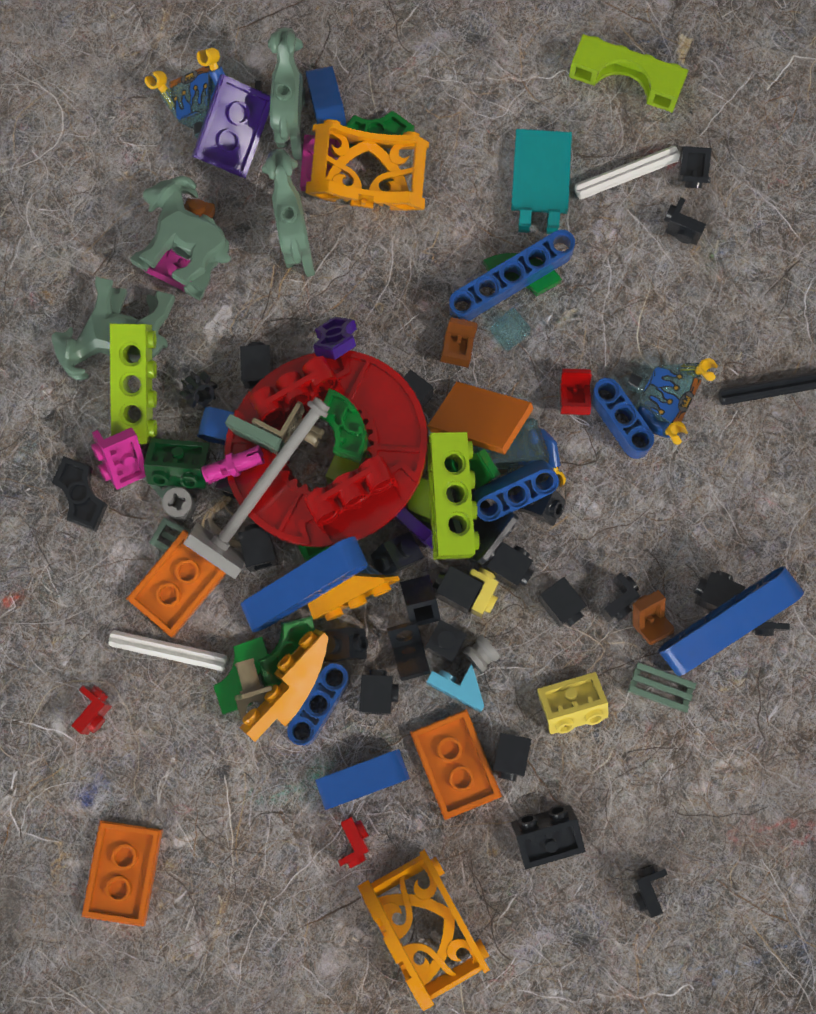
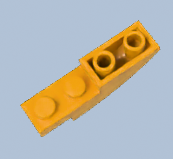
(298, 676)

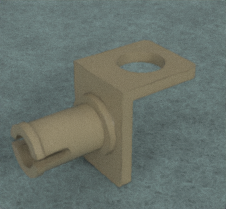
(290, 425)
(251, 687)

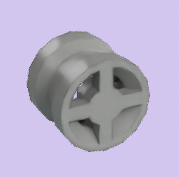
(181, 510)
(481, 653)

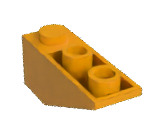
(350, 594)

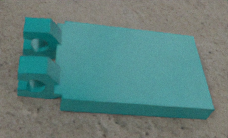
(541, 176)

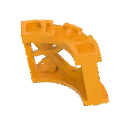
(332, 187)
(419, 975)

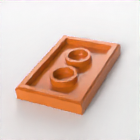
(486, 416)
(175, 586)
(455, 764)
(122, 873)

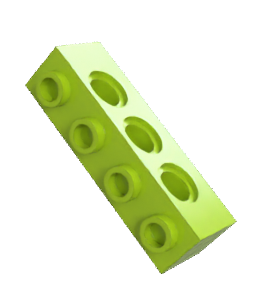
(122, 369)
(445, 542)

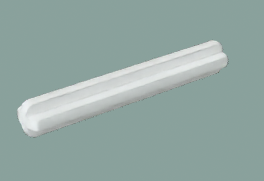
(627, 172)
(168, 650)

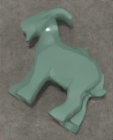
(286, 91)
(288, 211)
(184, 233)
(96, 332)

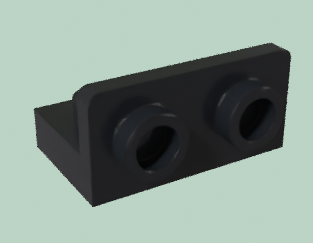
(548, 836)

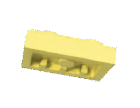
(573, 703)

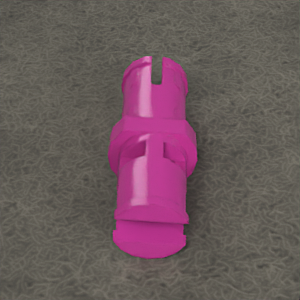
(233, 464)

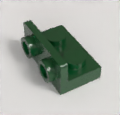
(176, 463)

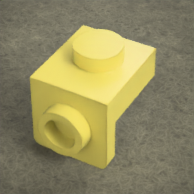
(485, 599)

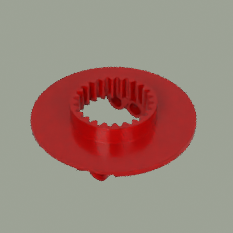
(358, 499)

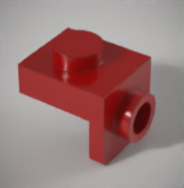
(575, 392)
(93, 716)
(356, 835)

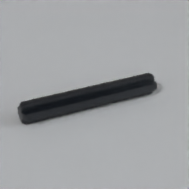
(767, 388)

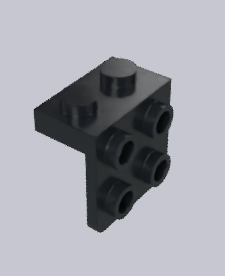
(489, 533)

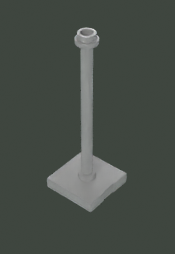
(217, 547)

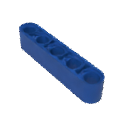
(518, 264)
(304, 584)
(731, 621)

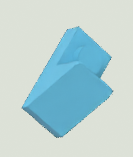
(466, 693)

